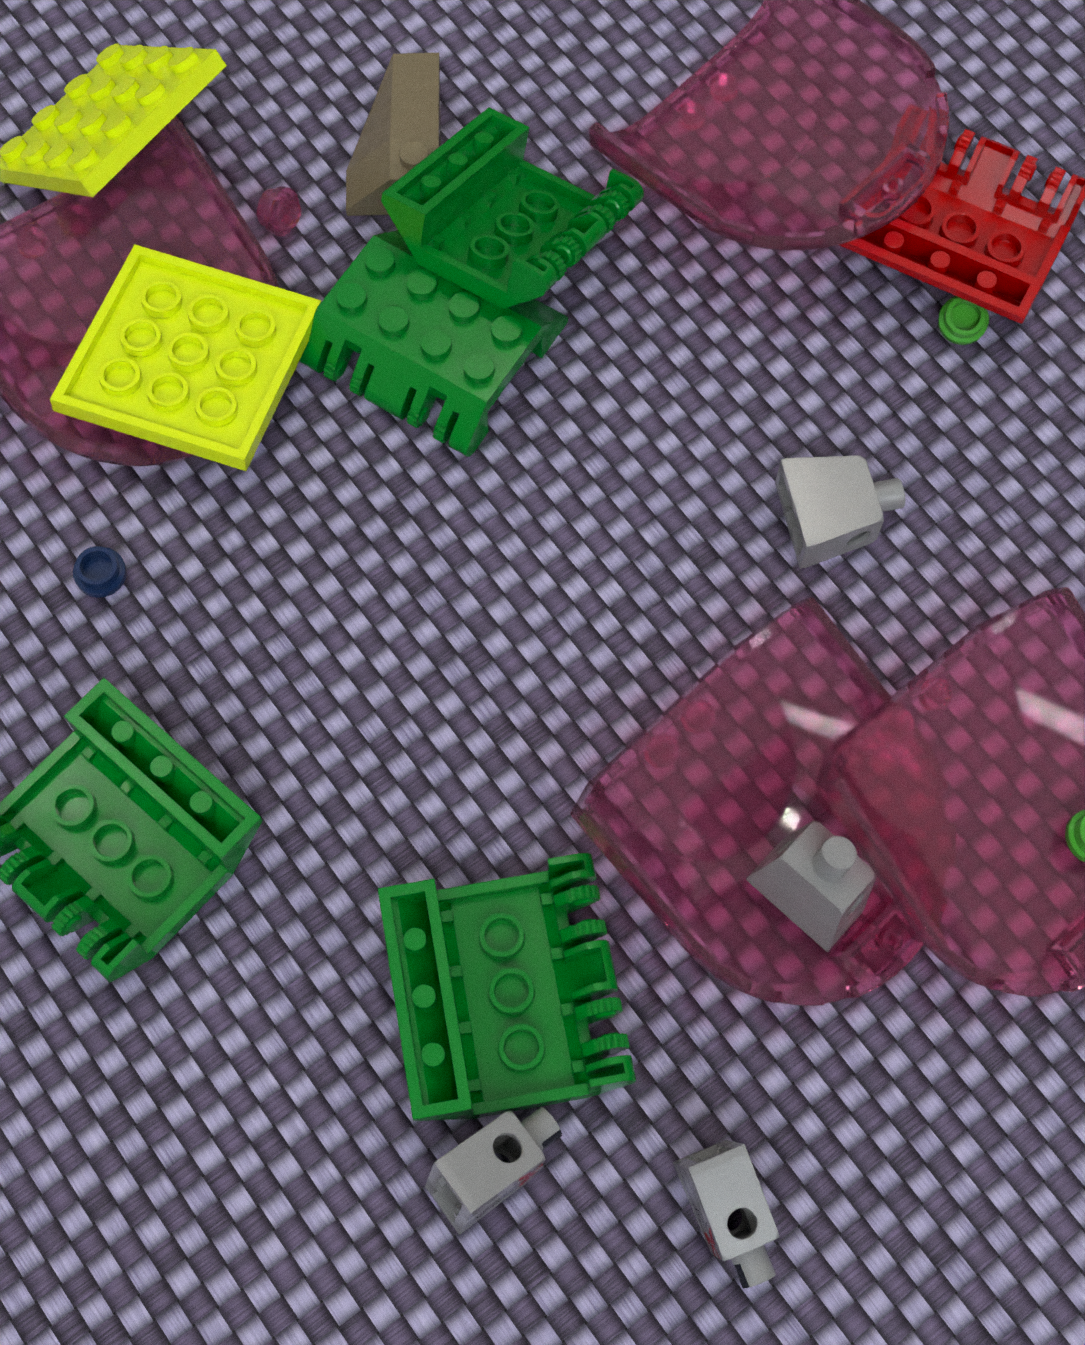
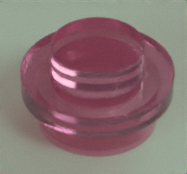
(279, 210)

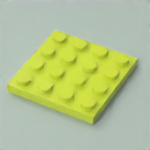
(107, 117)
(187, 357)

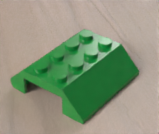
(497, 220)
(424, 341)
(120, 834)
(503, 992)

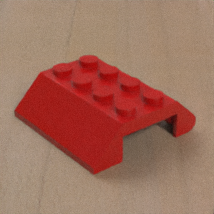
(978, 234)

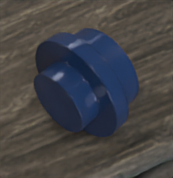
(99, 571)

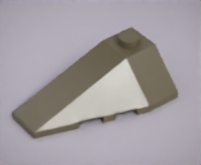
(397, 132)

